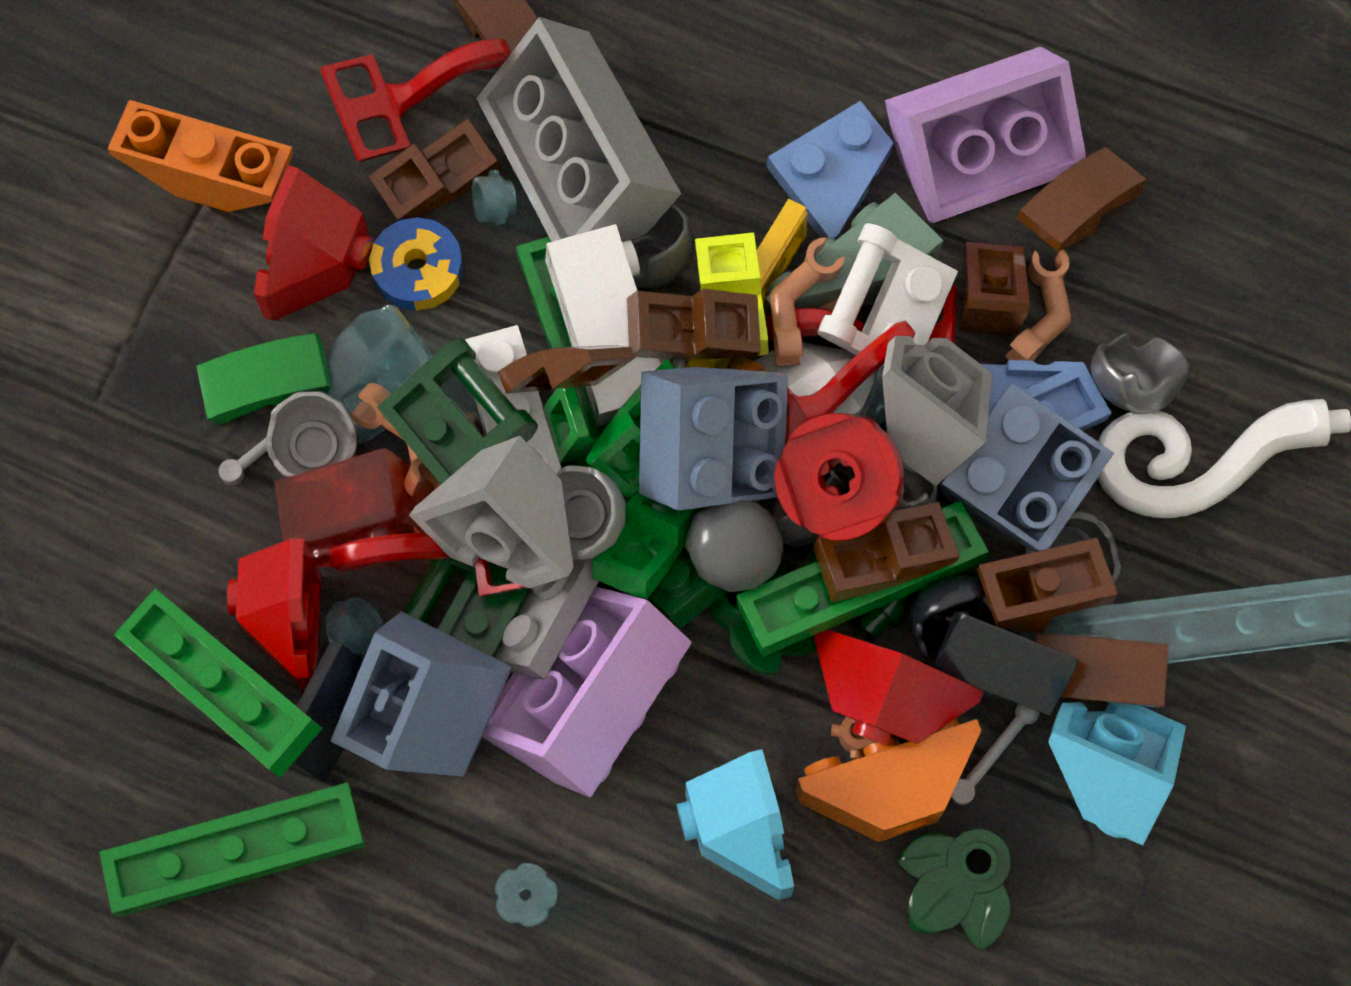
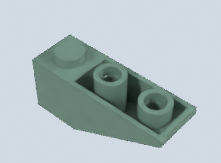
(891, 215)

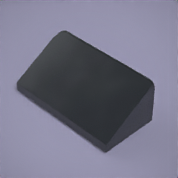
(1004, 663)
(324, 704)

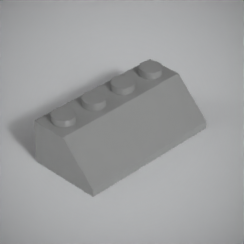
(575, 137)

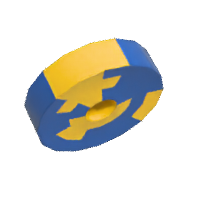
(416, 240)

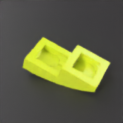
(732, 266)

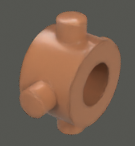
(851, 742)

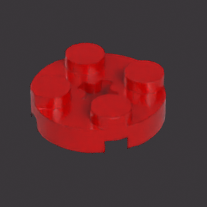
(857, 444)

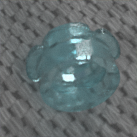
(493, 198)
(353, 624)
(535, 909)

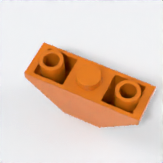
(199, 158)
(892, 785)

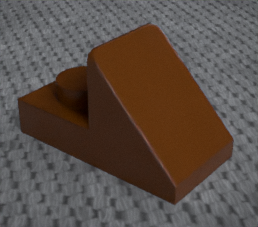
(994, 289)
(1046, 584)

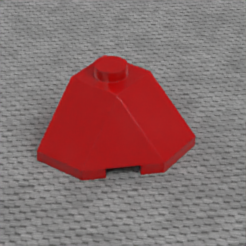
(311, 246)
(280, 606)
(889, 690)

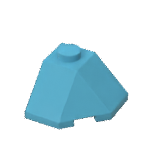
(1117, 764)
(739, 823)

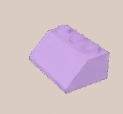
(988, 132)
(593, 694)

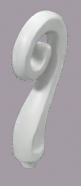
(1282, 429)

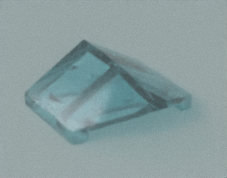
(377, 350)

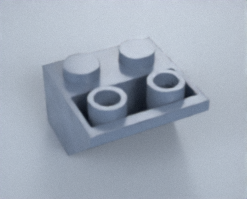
(710, 435)
(1027, 471)
(420, 700)

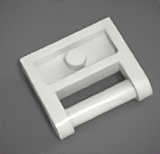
(911, 292)

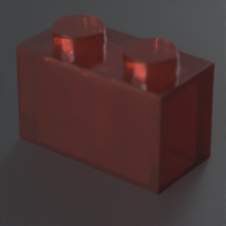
(346, 503)

